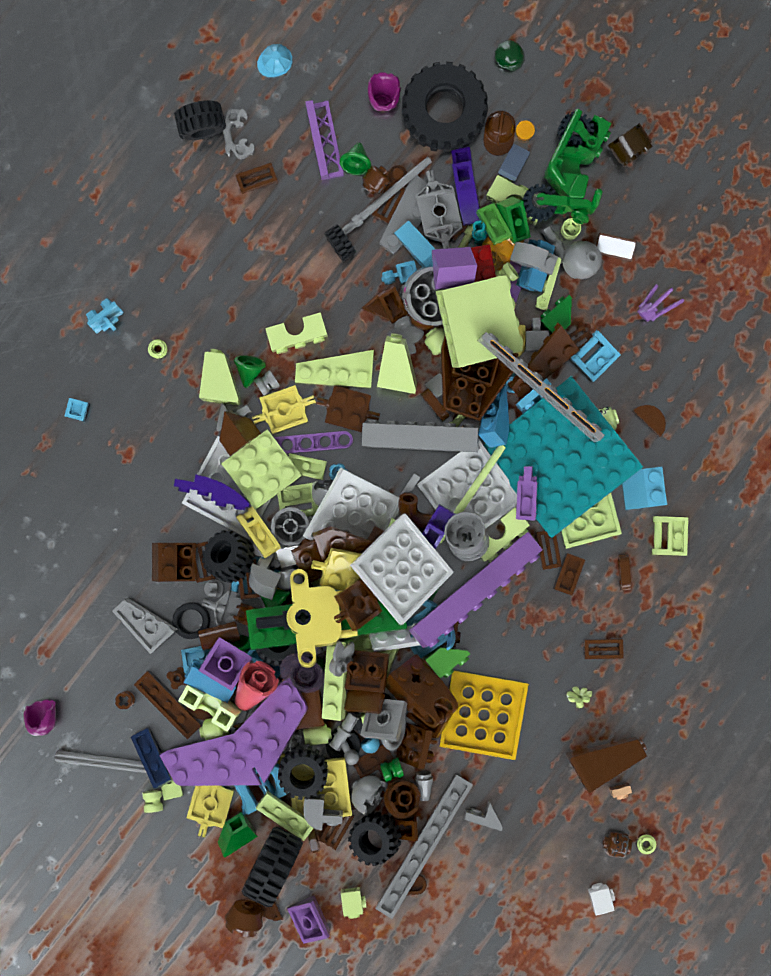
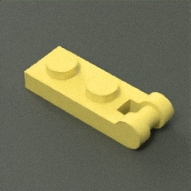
(258, 532)

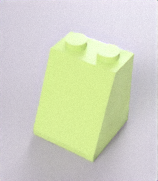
(396, 366)
(218, 380)

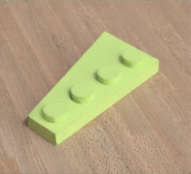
(342, 370)

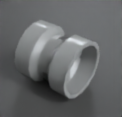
(266, 383)

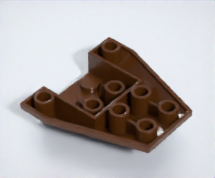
(471, 387)

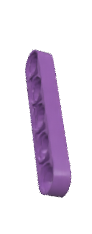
(315, 438)

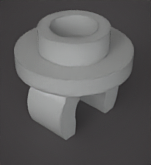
(213, 588)

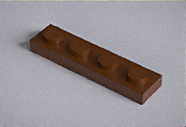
(167, 705)

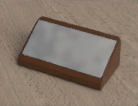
(616, 246)

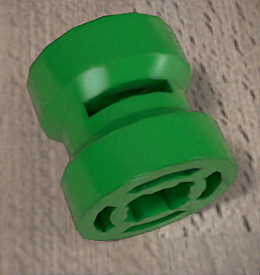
(392, 769)

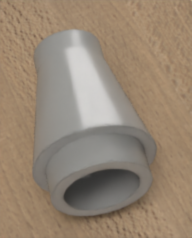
(424, 783)

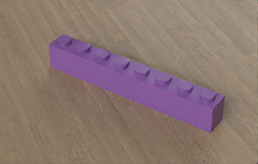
(475, 590)

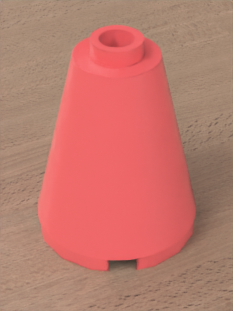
(255, 684)

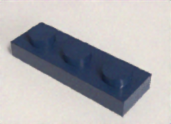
(150, 758)

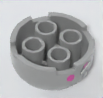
(421, 298)

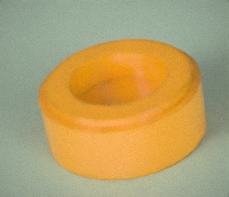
(525, 130)

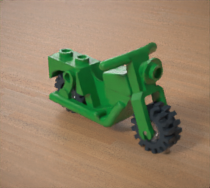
(564, 170)

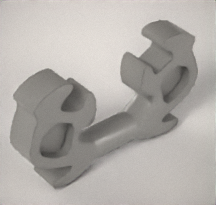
(240, 150)

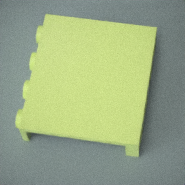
(478, 309)

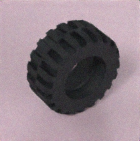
(272, 867)

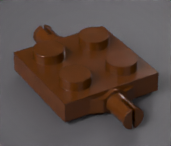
(347, 408)
(357, 605)

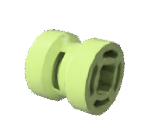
(572, 227)
(508, 270)
(152, 801)

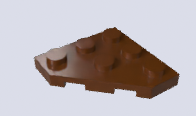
(338, 539)

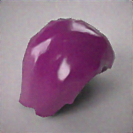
(384, 91)
(40, 717)

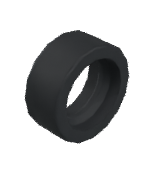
(179, 611)

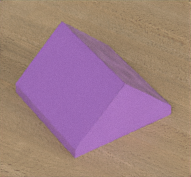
(453, 267)
(224, 663)
(309, 920)

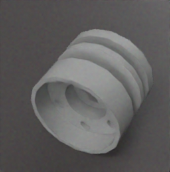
(463, 527)

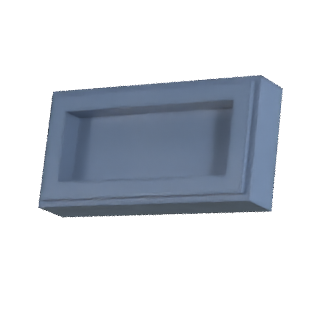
(514, 162)

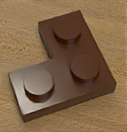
(371, 762)

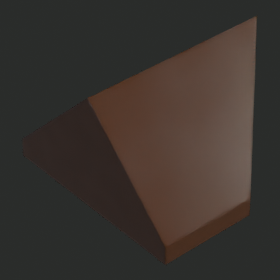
(387, 305)
(237, 432)
(407, 827)

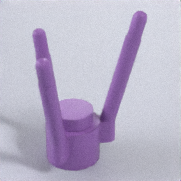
(647, 311)

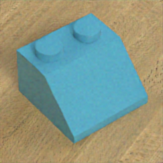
(645, 489)

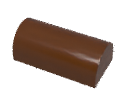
(227, 632)

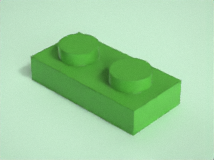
(494, 223)

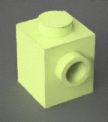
(352, 902)

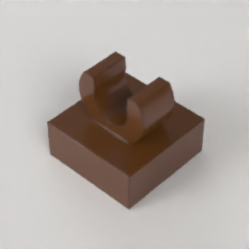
(241, 616)

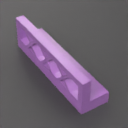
(317, 139)

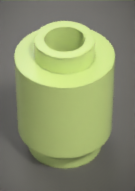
(317, 735)

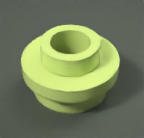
(151, 348)
(646, 850)

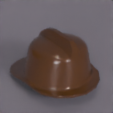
(499, 133)

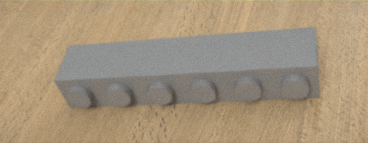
(420, 437)

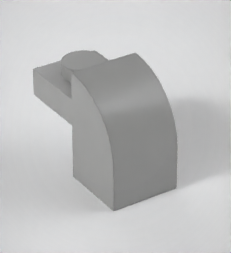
(534, 257)
(263, 580)
(317, 815)

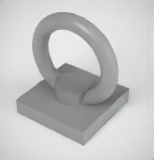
(388, 725)

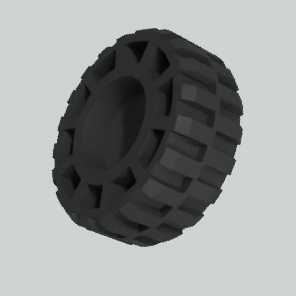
(444, 79)

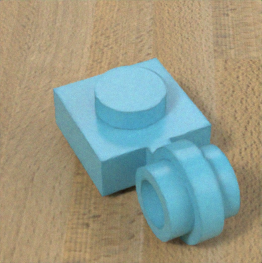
(403, 270)

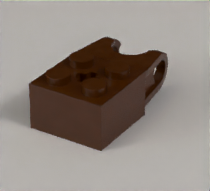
(421, 690)

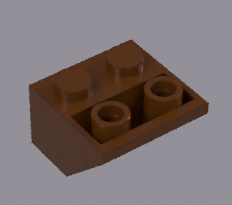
(173, 562)

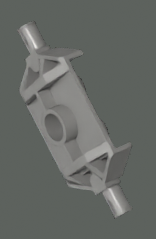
(437, 227)
(225, 609)

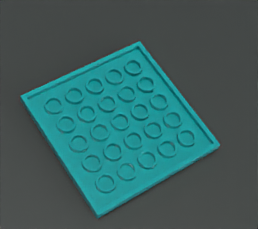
(568, 465)

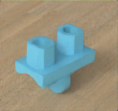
(105, 318)

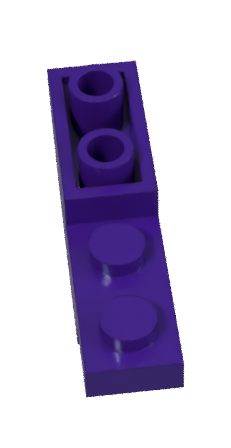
(465, 185)
(221, 493)
(435, 528)

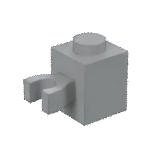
(535, 338)

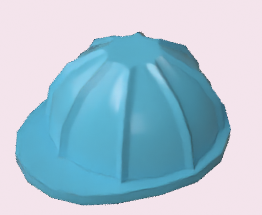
(274, 61)

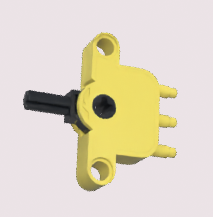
(320, 628)

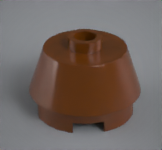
(401, 798)
(244, 918)

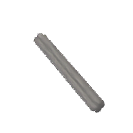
(99, 761)

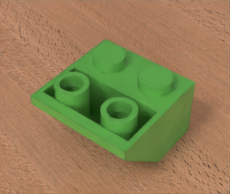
(444, 660)

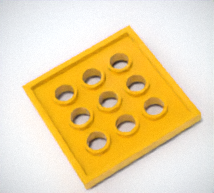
(514, 710)

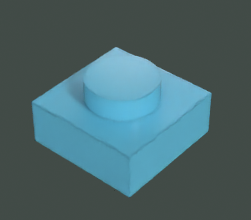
(76, 409)

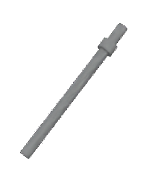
(357, 220)

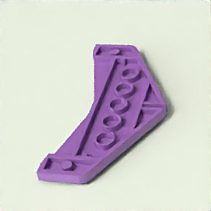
(234, 756)

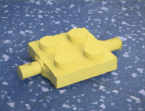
(283, 409)
(337, 569)
(210, 806)

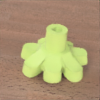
(579, 696)

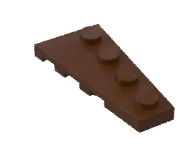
(551, 356)

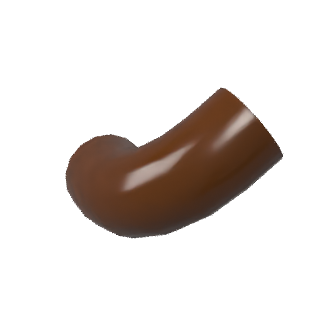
(408, 505)

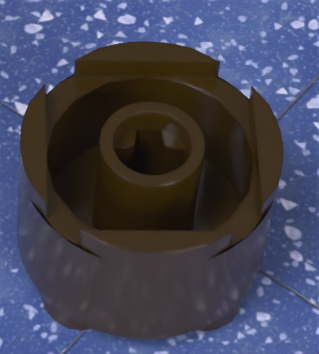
(629, 144)

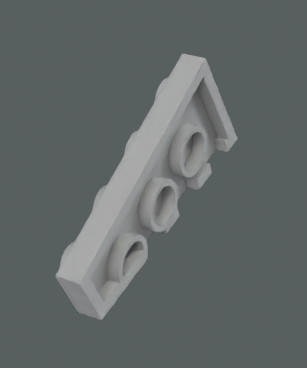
(406, 211)

